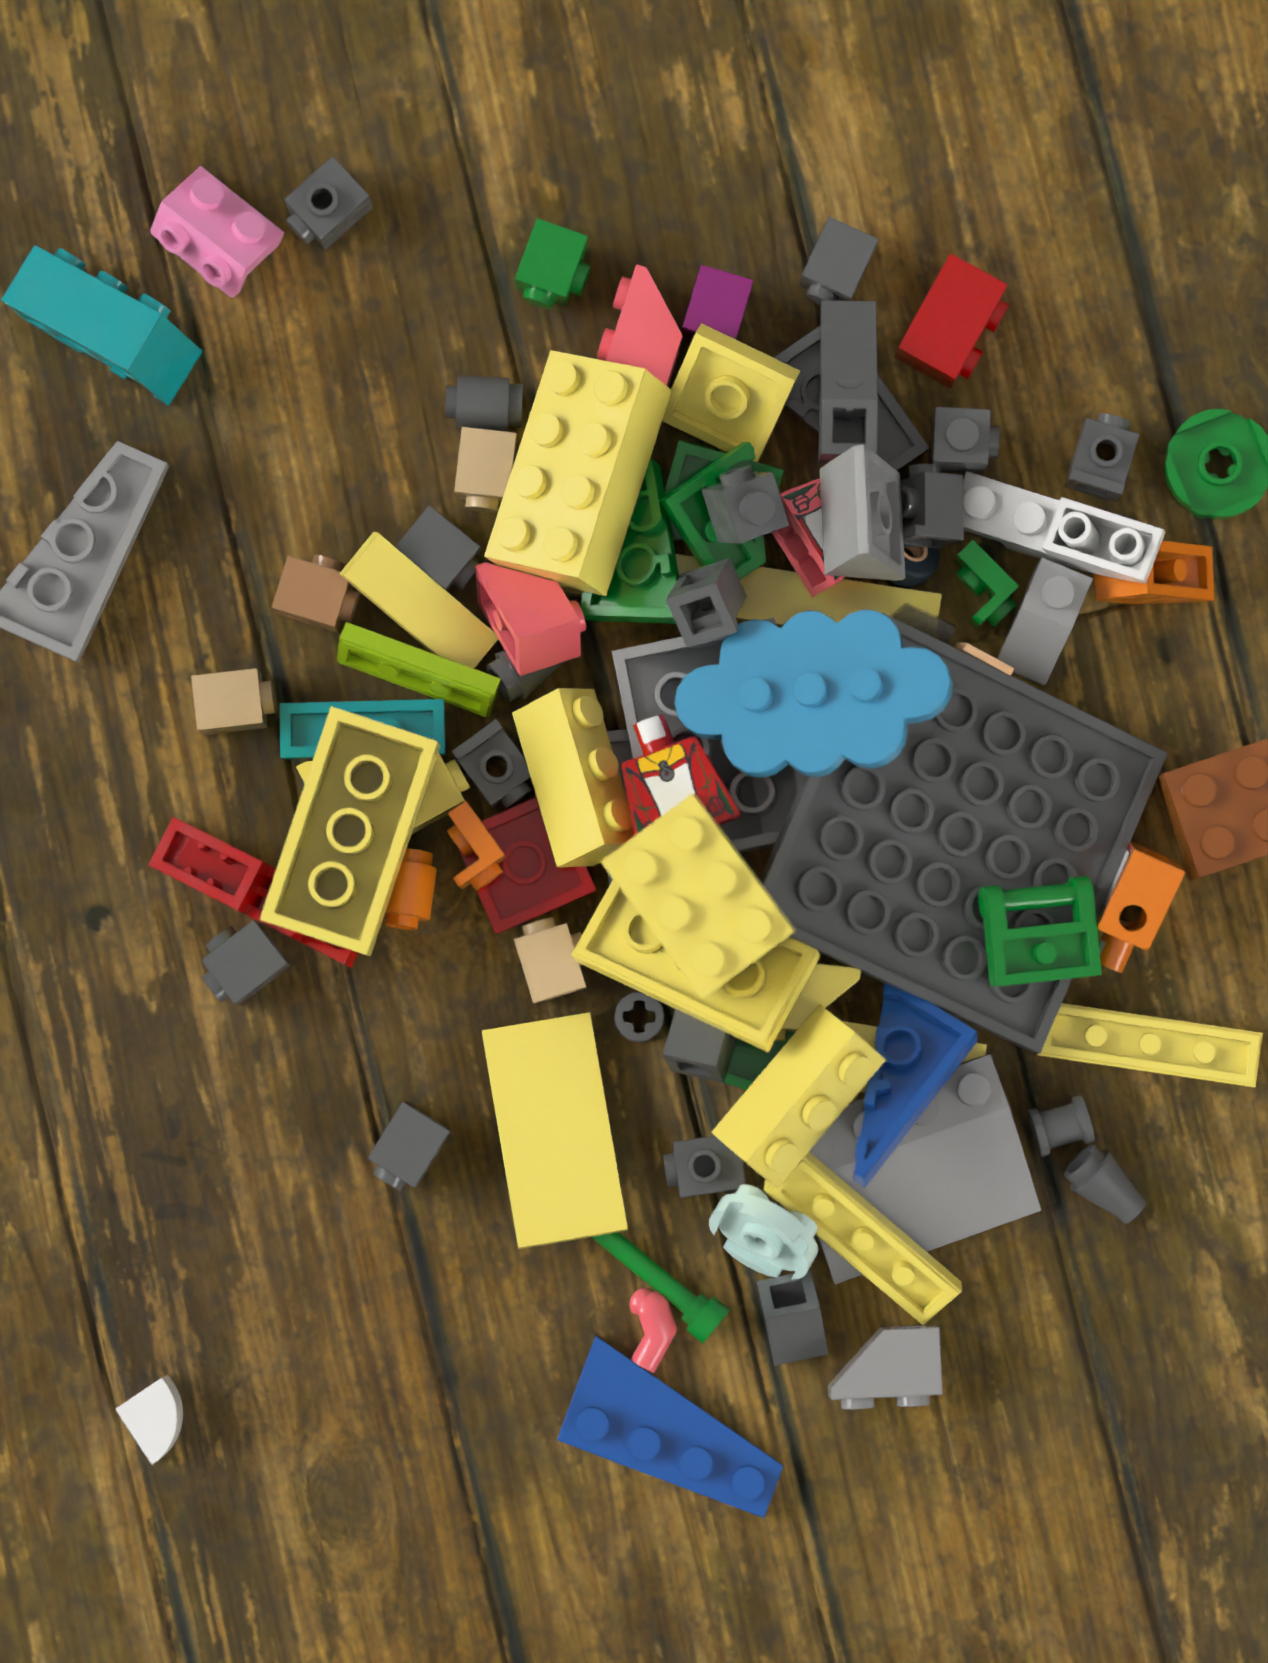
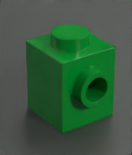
(552, 266)

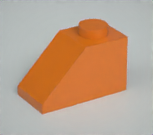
(1178, 576)

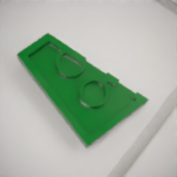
(645, 564)

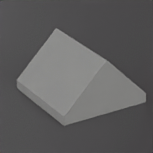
(862, 517)

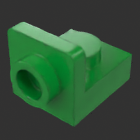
(982, 574)

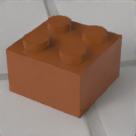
(1219, 809)

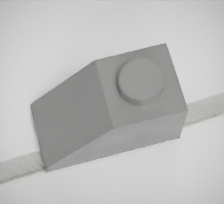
(1044, 620)

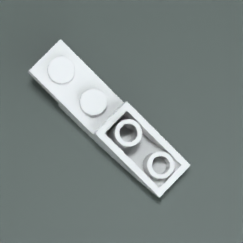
(1060, 530)

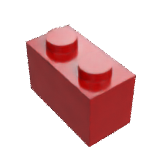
(951, 322)

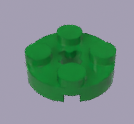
(1188, 453)

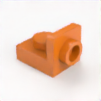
(473, 836)

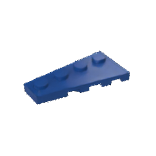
(650, 1427)

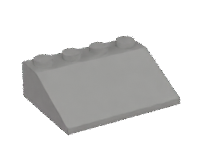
(648, 688)
(951, 1171)

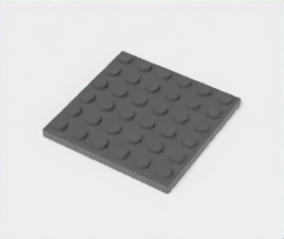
(982, 795)

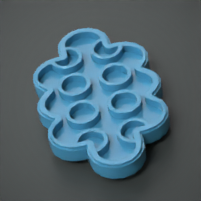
(813, 693)

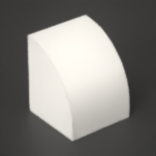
(154, 1417)

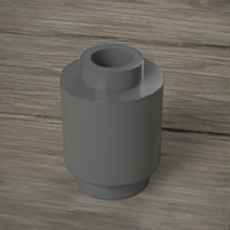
(484, 403)

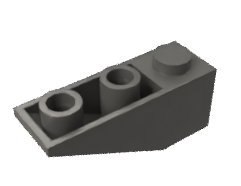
(847, 378)

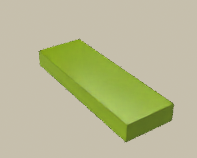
(417, 670)

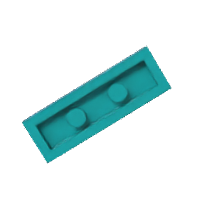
(304, 722)

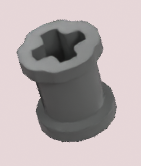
(627, 1029)
(1061, 1125)

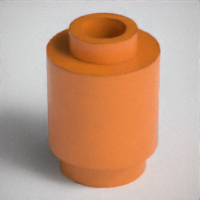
(412, 891)

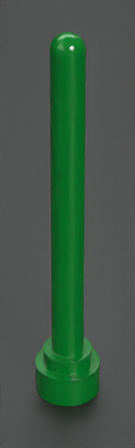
(699, 1312)

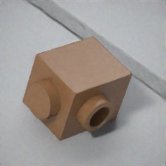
(315, 593)

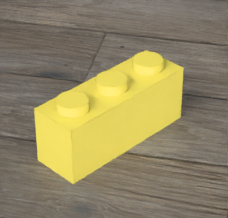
(574, 776)
(798, 1096)

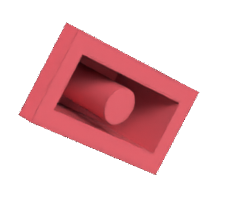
(529, 617)

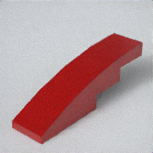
(227, 877)

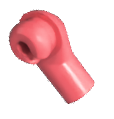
(657, 1325)

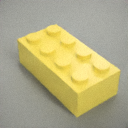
(578, 471)
(350, 831)

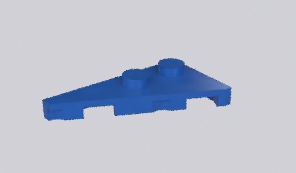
(921, 1055)

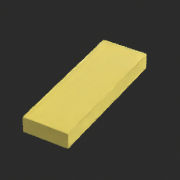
(418, 603)

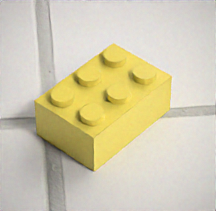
(698, 895)

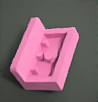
(214, 231)

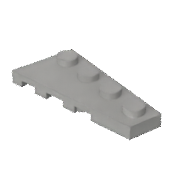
(75, 565)

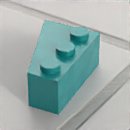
(102, 321)

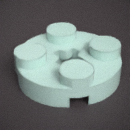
(765, 1233)

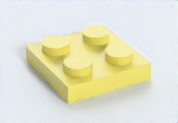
(728, 392)

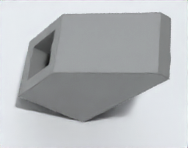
(892, 1363)

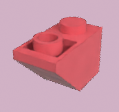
(645, 330)

